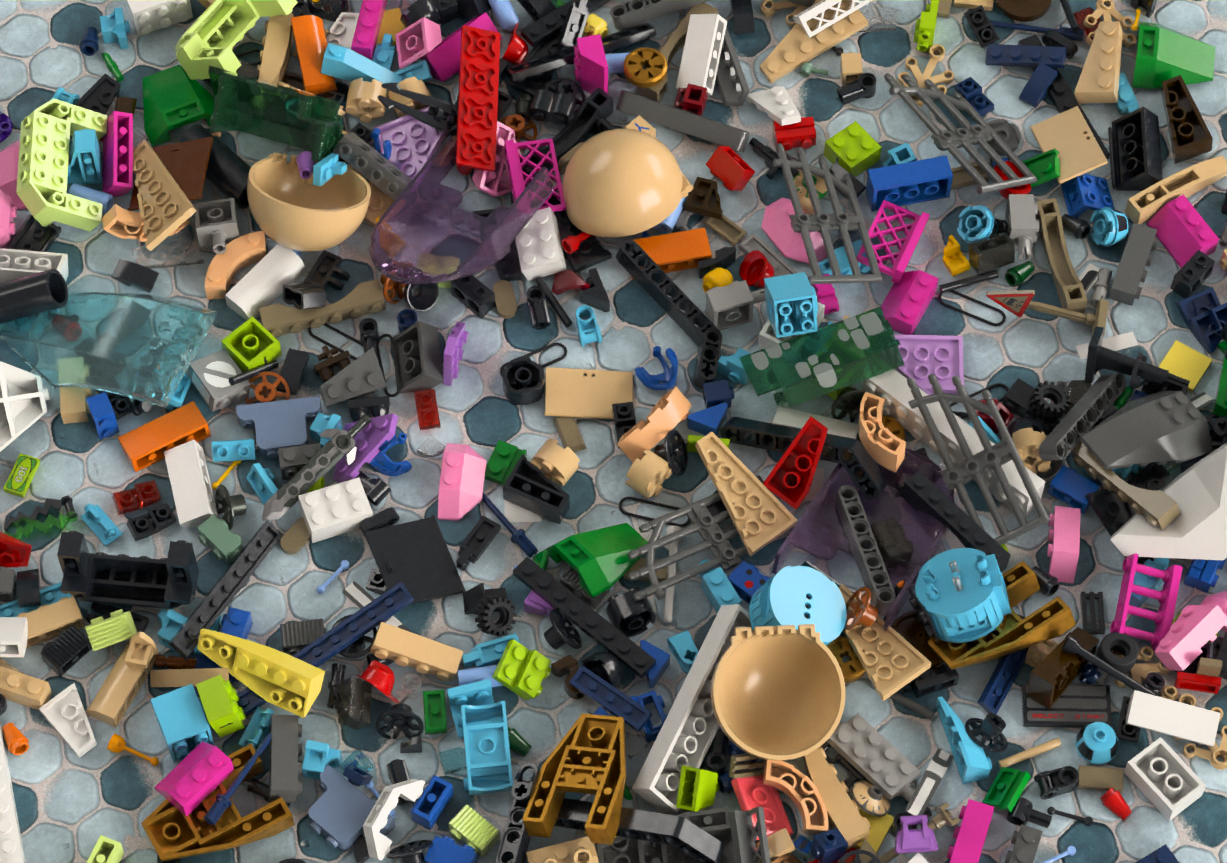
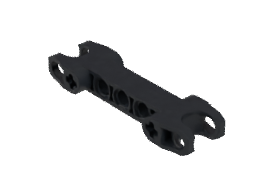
(521, 793)

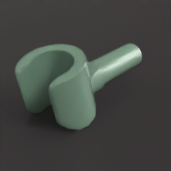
(807, 68)

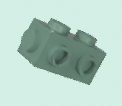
(220, 539)

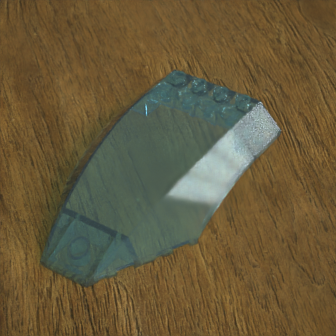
(113, 343)

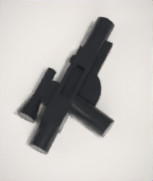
(769, 156)

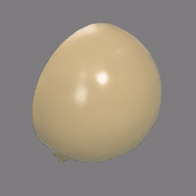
(622, 184)
(301, 213)
(778, 691)

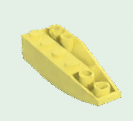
(265, 670)

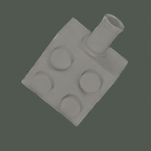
(216, 223)
(1022, 223)
(732, 304)

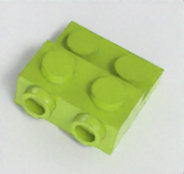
(926, 27)
(522, 670)

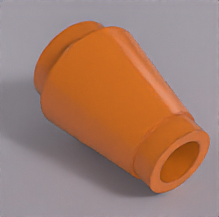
(15, 740)

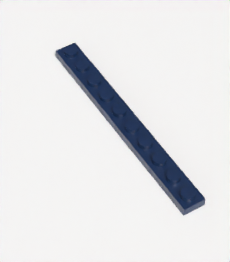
(341, 636)

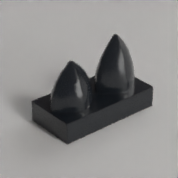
(378, 406)

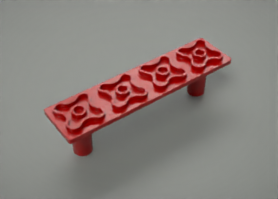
(477, 100)

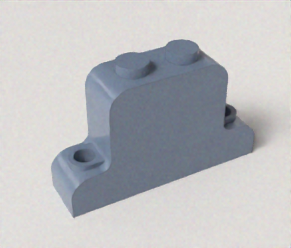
(279, 423)
(341, 811)

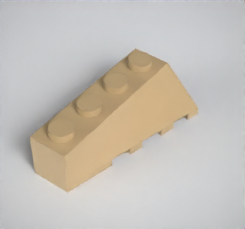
(23, 688)

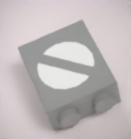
(211, 379)

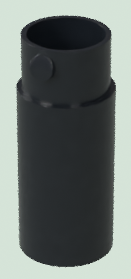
(224, 166)
(32, 295)

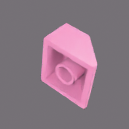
(417, 41)

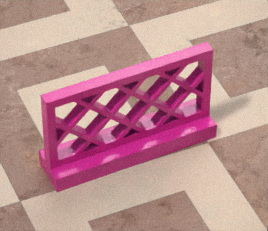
(516, 174)
(910, 242)

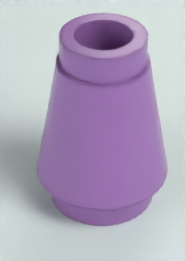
(305, 164)

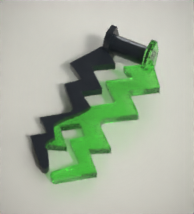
(32, 521)

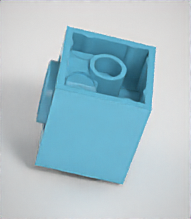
(791, 304)
(182, 721)

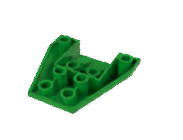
(1167, 54)
(172, 102)
(599, 555)

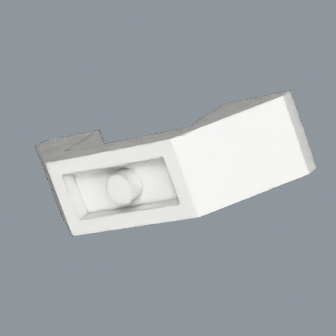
(377, 843)

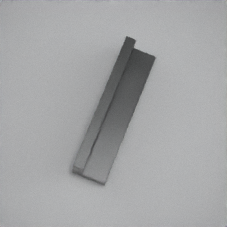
(730, 76)
(745, 835)

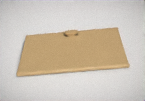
(1074, 141)
(585, 396)

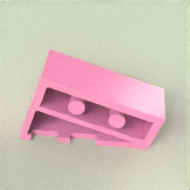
(1064, 543)
(1188, 634)

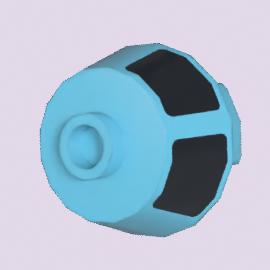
(976, 224)
(1109, 226)
(1097, 743)

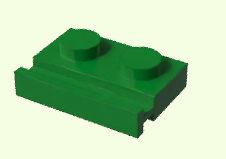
(1044, 166)
(502, 462)
(1006, 789)

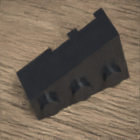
(535, 492)

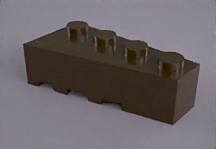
(1185, 124)
(1059, 670)

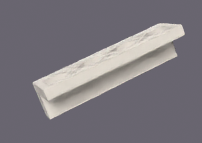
(819, 8)

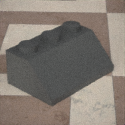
(418, 358)

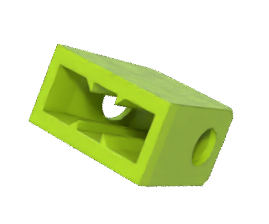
(696, 788)

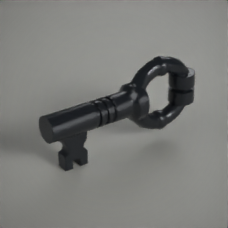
(839, 759)

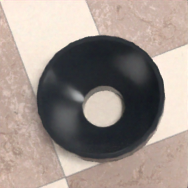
(425, 299)

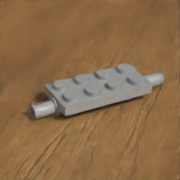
(875, 757)

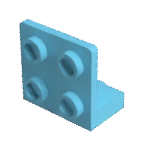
(471, 694)

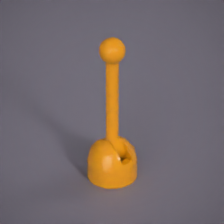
(118, 744)

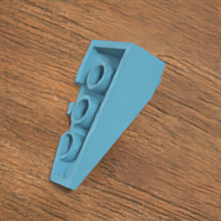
(350, 65)
(968, 755)

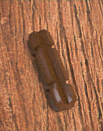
(174, 662)

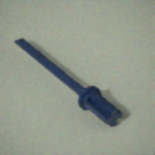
(1067, 32)
(518, 536)
(223, 800)

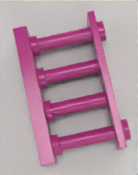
(1167, 598)

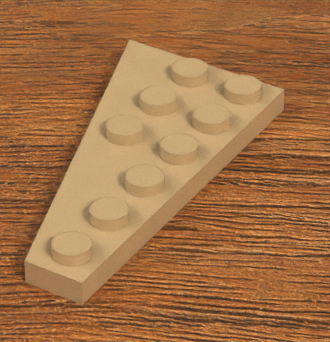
(798, 49)
(160, 198)
(750, 504)
(884, 654)

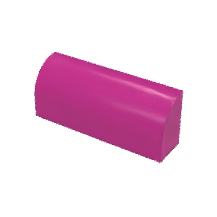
(445, 57)
(118, 154)

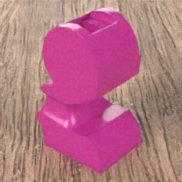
(827, 297)

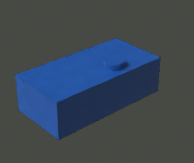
(909, 182)

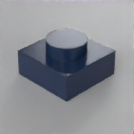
(357, 776)

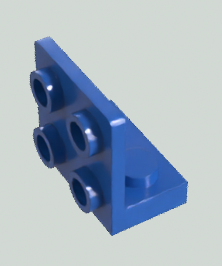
(1086, 193)

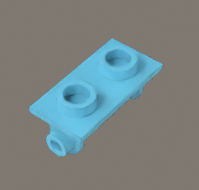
(233, 450)
(100, 524)
(257, 728)

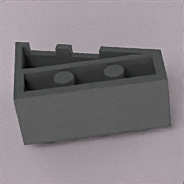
(354, 381)

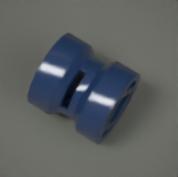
(406, 319)

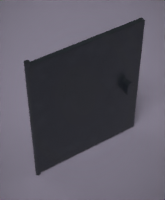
(416, 558)

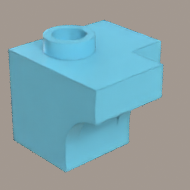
(115, 28)
(900, 155)
(732, 367)
(324, 422)
(171, 623)
(317, 757)

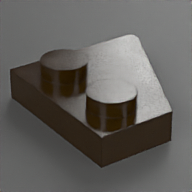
(704, 199)

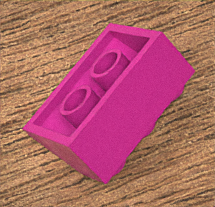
(591, 64)
(1183, 230)
(909, 300)
(195, 777)

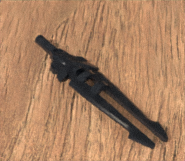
(438, 121)

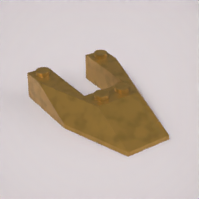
(1013, 632)
(586, 762)
(182, 836)

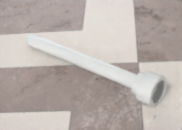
(669, 595)

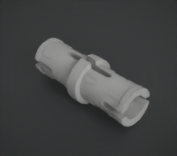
(1101, 286)

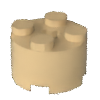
(413, 85)
(363, 100)
(1027, 445)
(556, 462)
(648, 474)

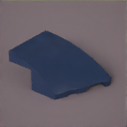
(1204, 317)

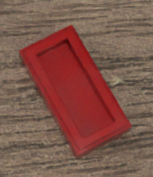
(1197, 682)

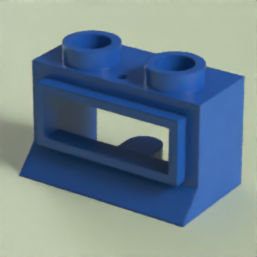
(651, 697)

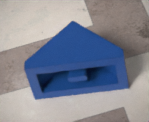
(708, 419)
(662, 662)

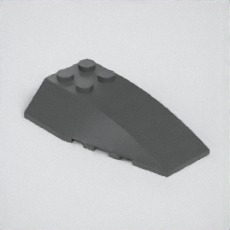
(1149, 431)
(629, 850)

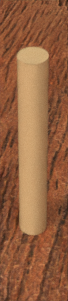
(1029, 753)

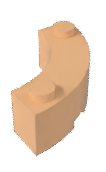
(128, 224)
(238, 254)
(664, 416)
(877, 439)
(801, 791)

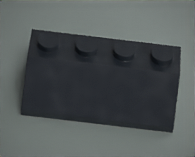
(1137, 150)

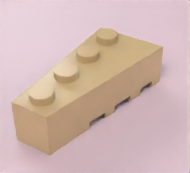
(1102, 66)

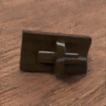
(323, 368)

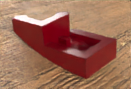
(568, 280)

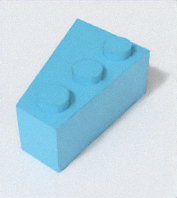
(85, 159)

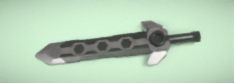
(340, 444)

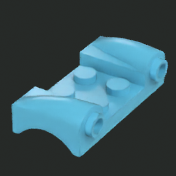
(486, 748)

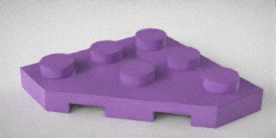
(454, 352)
(367, 445)

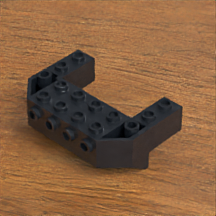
(128, 579)

